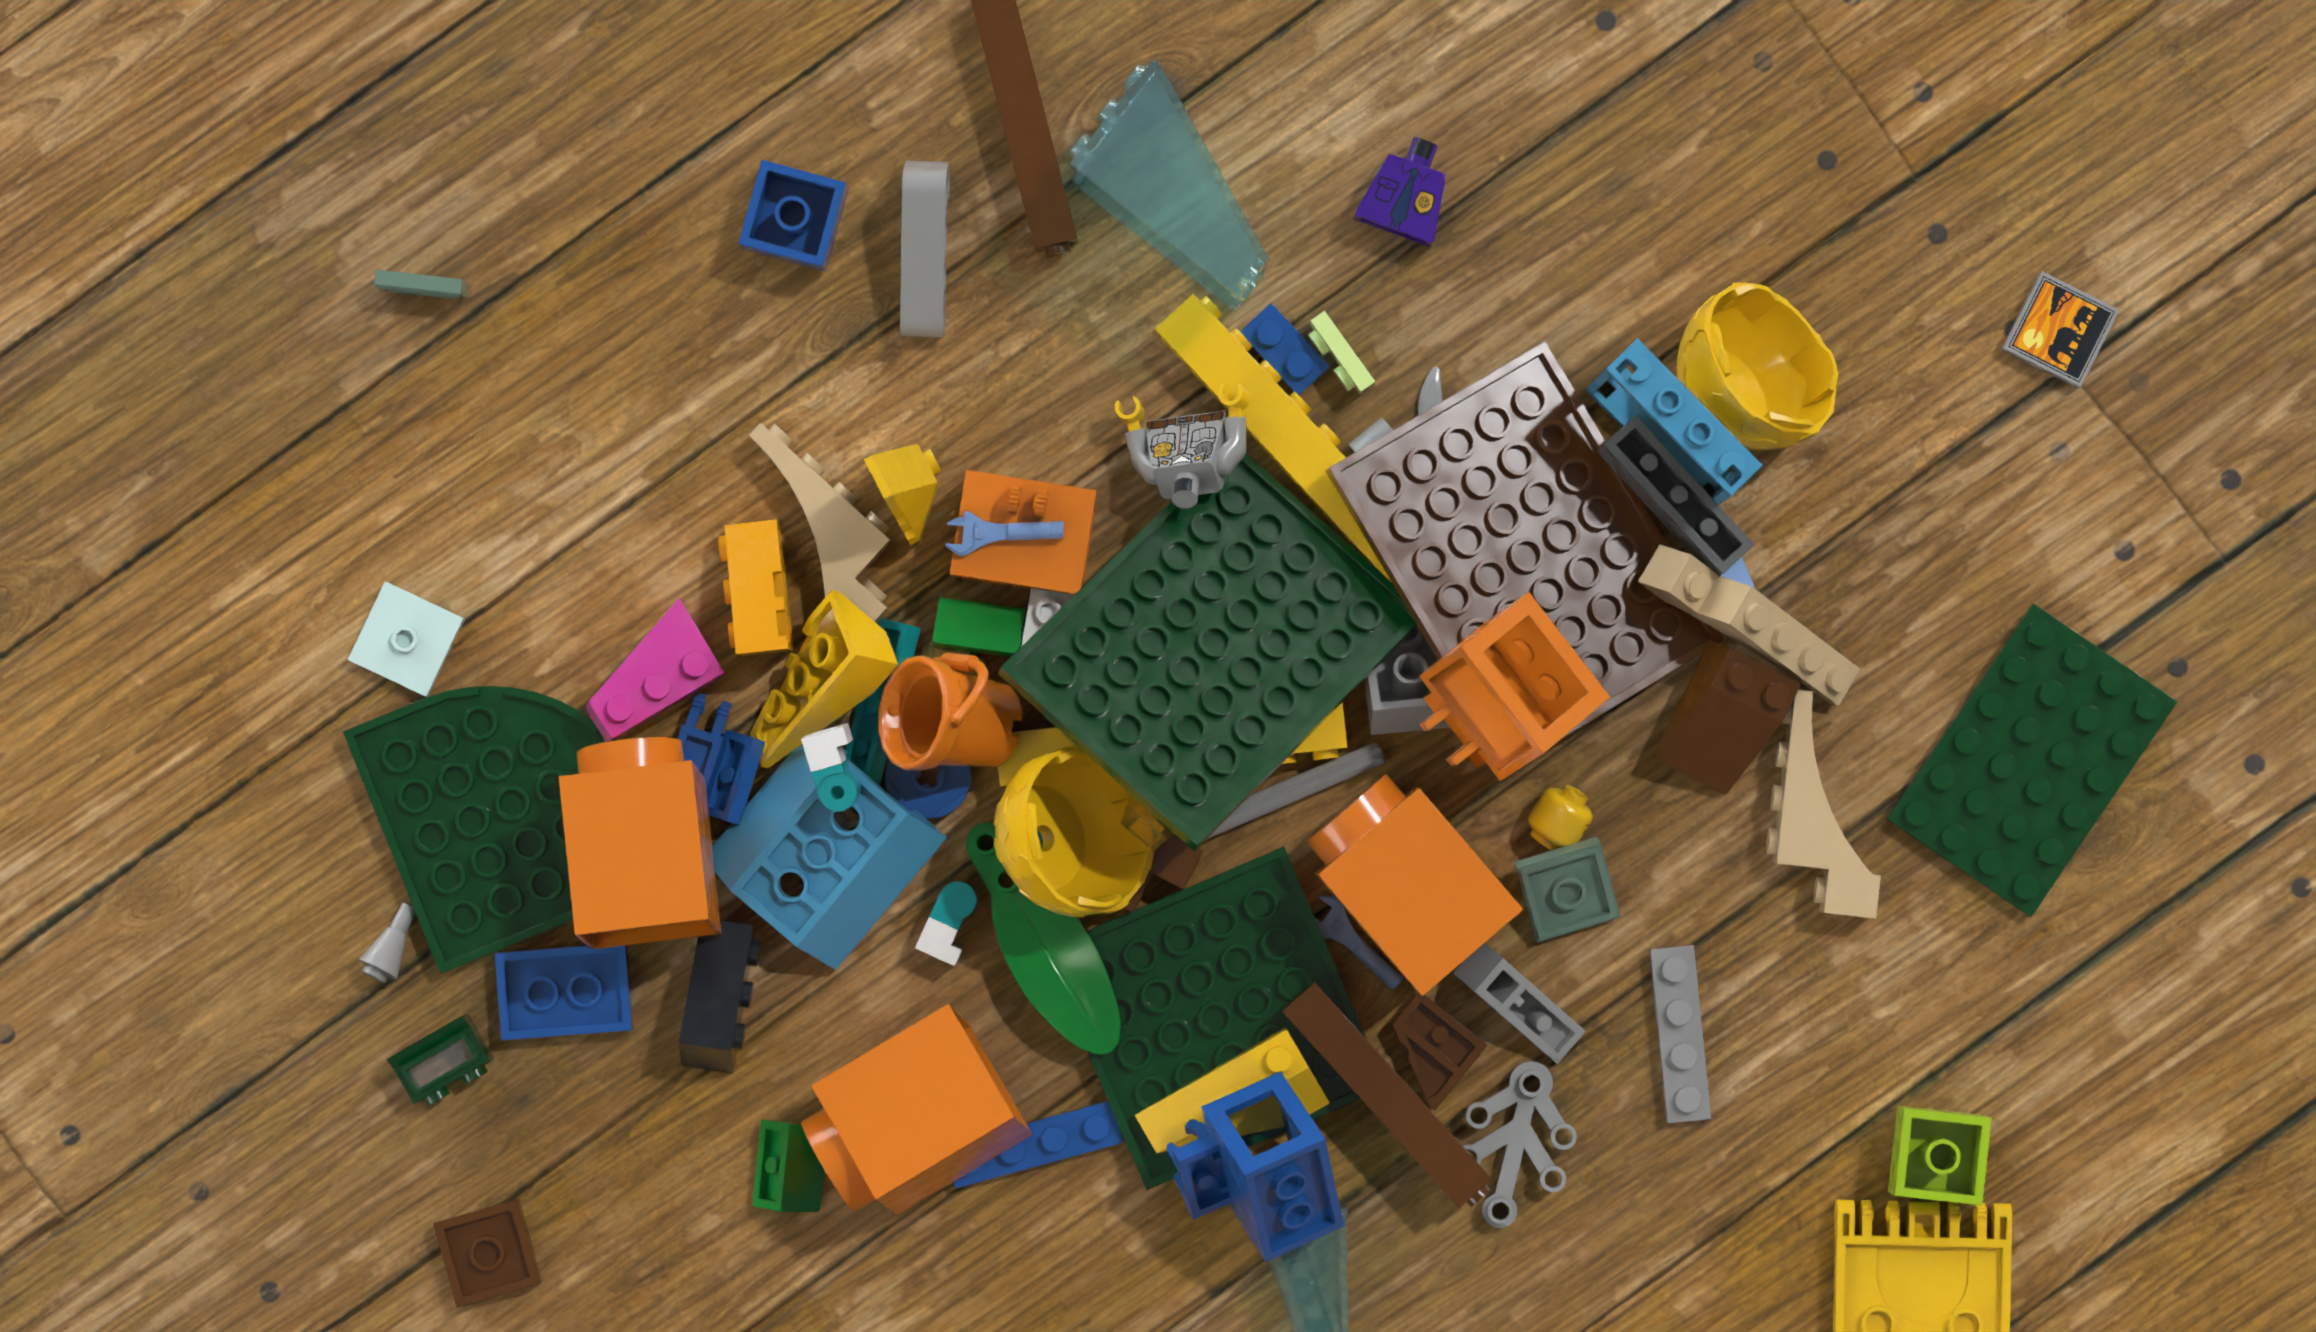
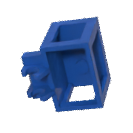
(1278, 1195)

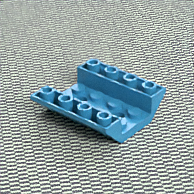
(845, 873)

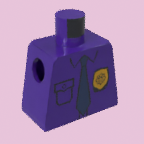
(1406, 195)

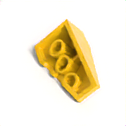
(907, 486)
(832, 673)
(1166, 1118)

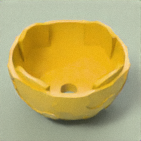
(1758, 367)
(1086, 853)

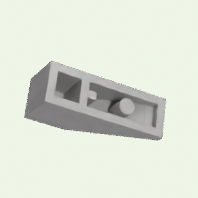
(1519, 1002)

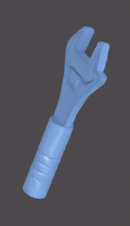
(980, 532)
(1338, 927)

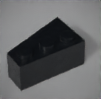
(717, 998)

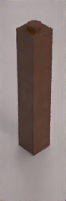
(1025, 126)
(1388, 1096)

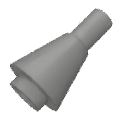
(386, 952)

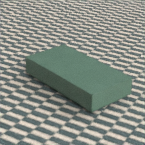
(420, 284)

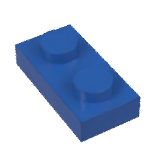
(1284, 349)
(733, 776)

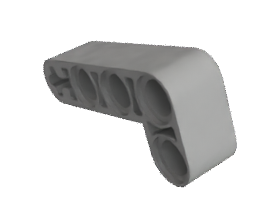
(924, 248)

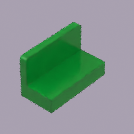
(978, 627)
(786, 1169)

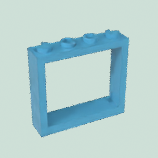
(1675, 420)

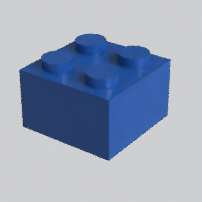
(793, 215)

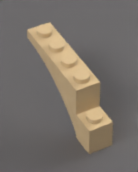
(842, 535)
(1749, 620)
(1807, 828)

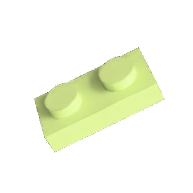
(1350, 368)

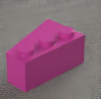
(655, 676)

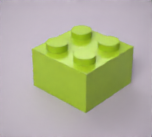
(1939, 1155)

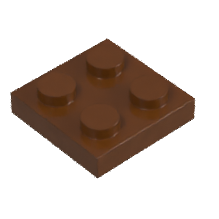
(488, 1252)

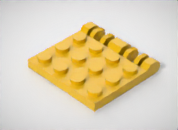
(1922, 1277)

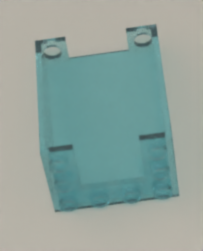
(1166, 188)

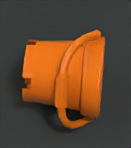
(946, 716)

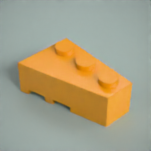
(756, 588)

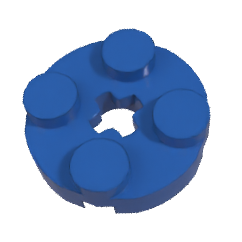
(928, 800)

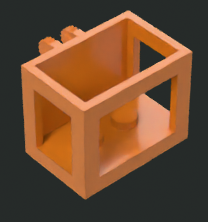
(1027, 564)

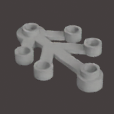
(1519, 1136)

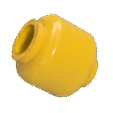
(1560, 817)

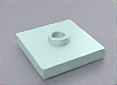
(406, 639)

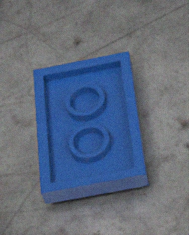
(563, 992)

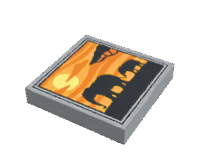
(2060, 329)

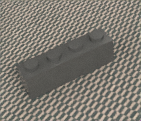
(1675, 497)

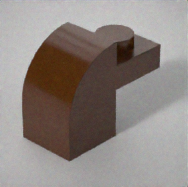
(1172, 862)

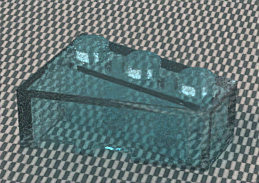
(1315, 1283)

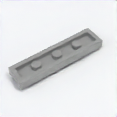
(1680, 1034)

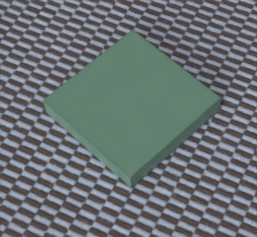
(1567, 889)

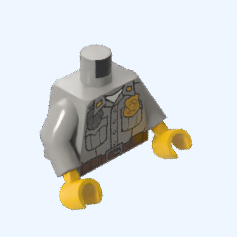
(1188, 452)

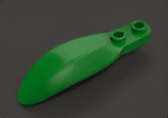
(1050, 958)

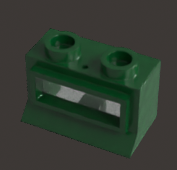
(441, 1059)

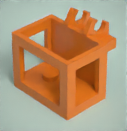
(1510, 689)

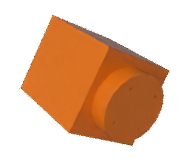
(638, 844)
(1411, 882)
(912, 1115)

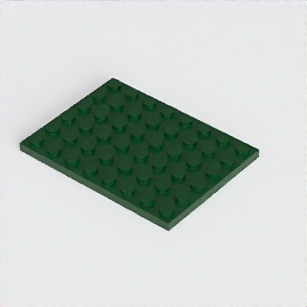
(1211, 649)

